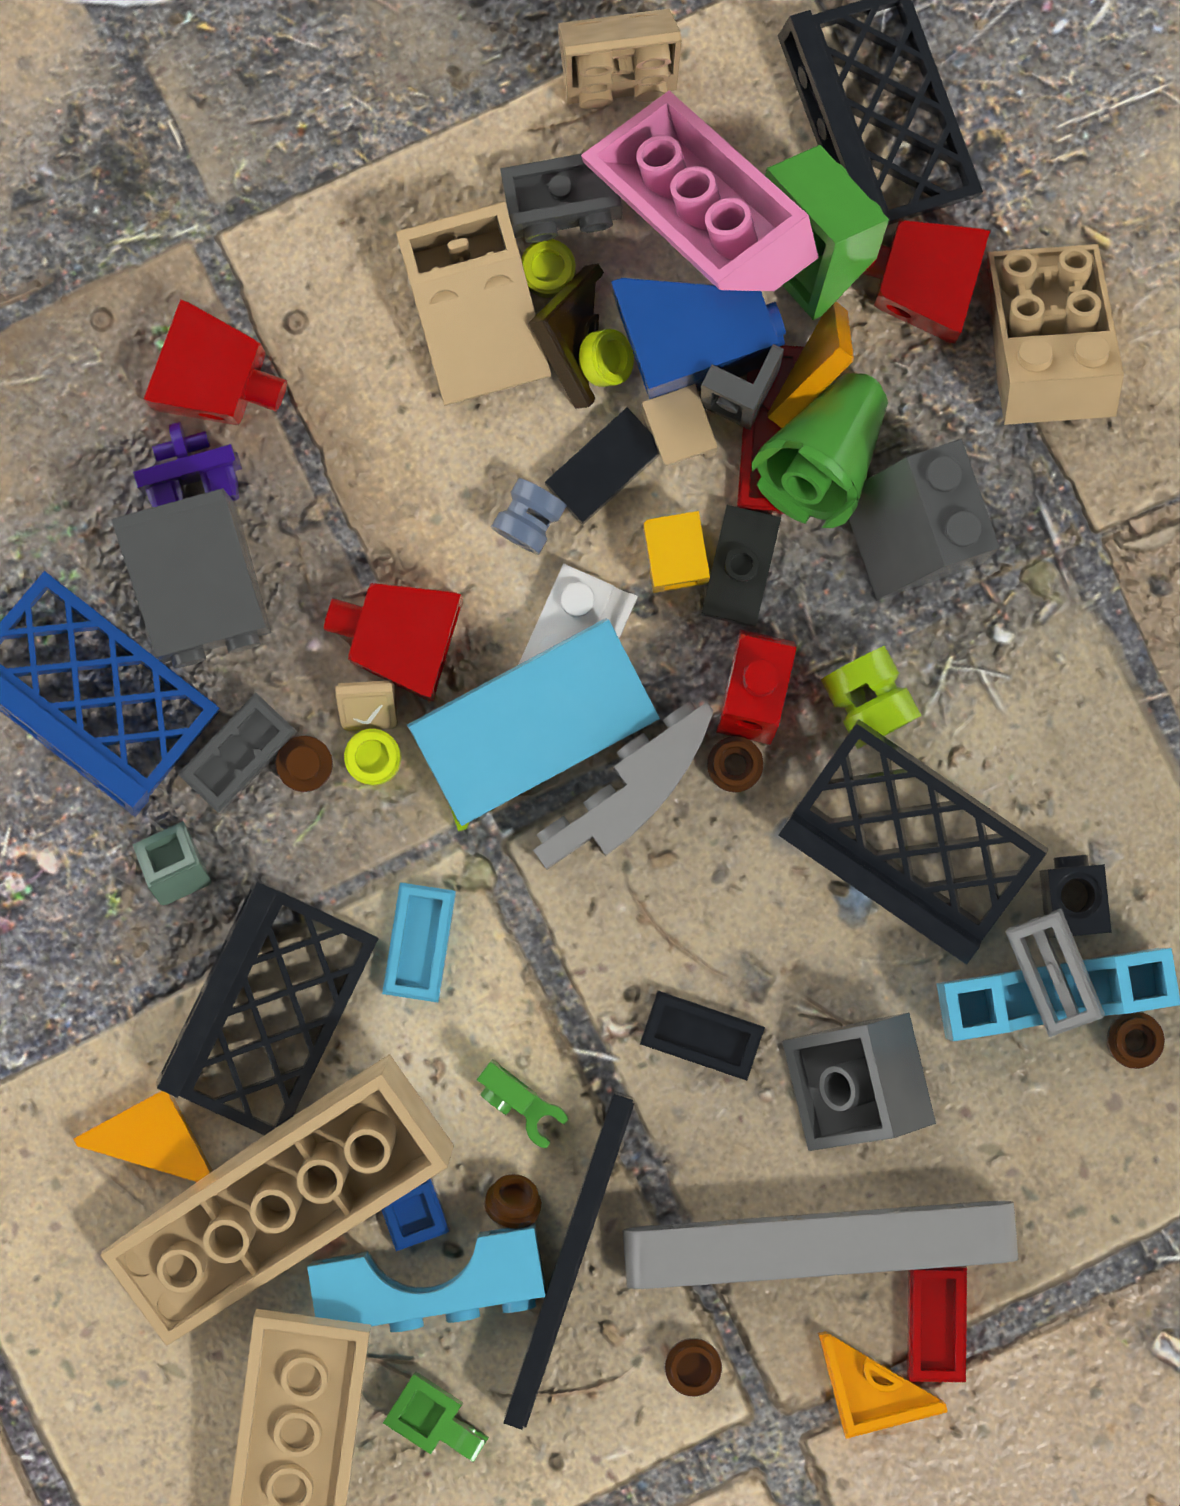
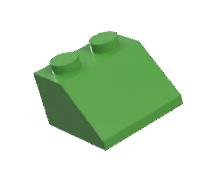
(843, 222)

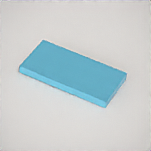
(533, 721)

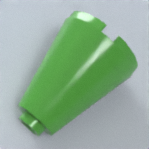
(824, 452)

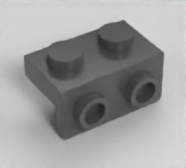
(557, 197)

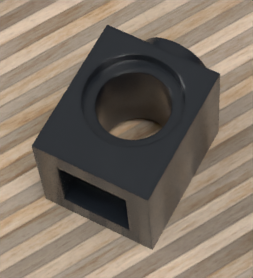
(1095, 915)

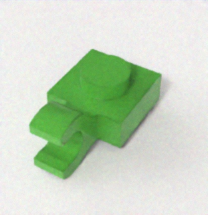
(508, 1092)
(428, 1414)

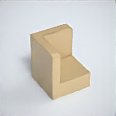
(679, 425)

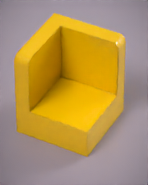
(676, 552)

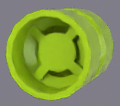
(887, 711)

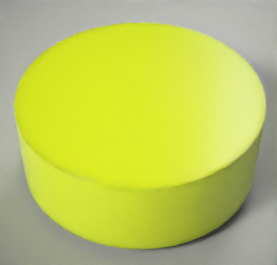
(548, 267)
(606, 358)
(372, 757)

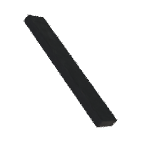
(569, 1261)

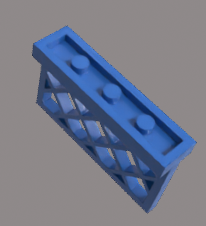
(69, 739)

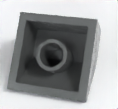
(859, 1082)

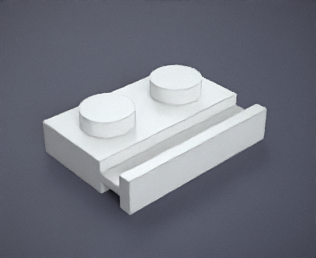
(575, 605)

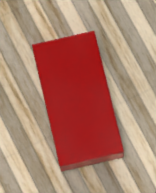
(937, 1324)

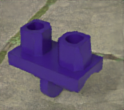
(213, 467)

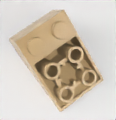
(620, 57)
(473, 303)
(1053, 335)

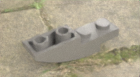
(649, 776)

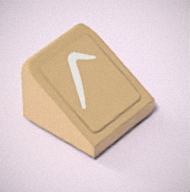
(367, 705)

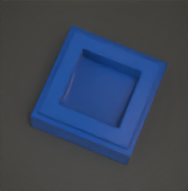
(416, 1217)

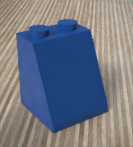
(689, 326)

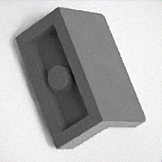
(737, 398)

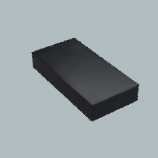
(604, 466)
(702, 1035)

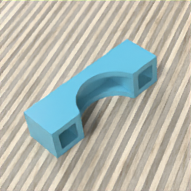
(1005, 1004)
(501, 1271)

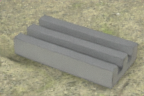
(1075, 963)

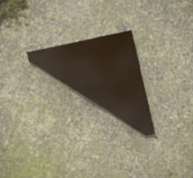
(562, 328)

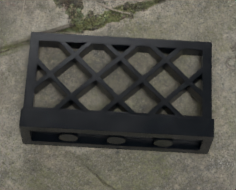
(833, 113)
(886, 881)
(220, 993)

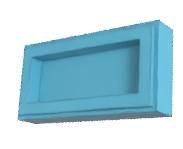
(419, 942)

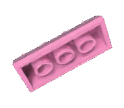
(705, 198)

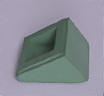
(171, 864)

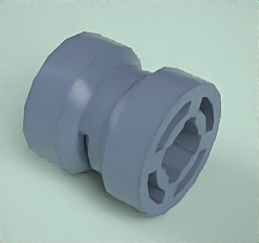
(522, 527)

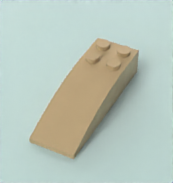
(280, 1200)

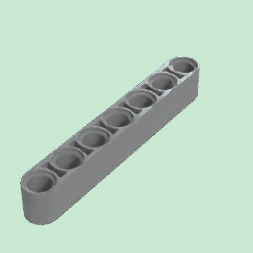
(820, 1244)

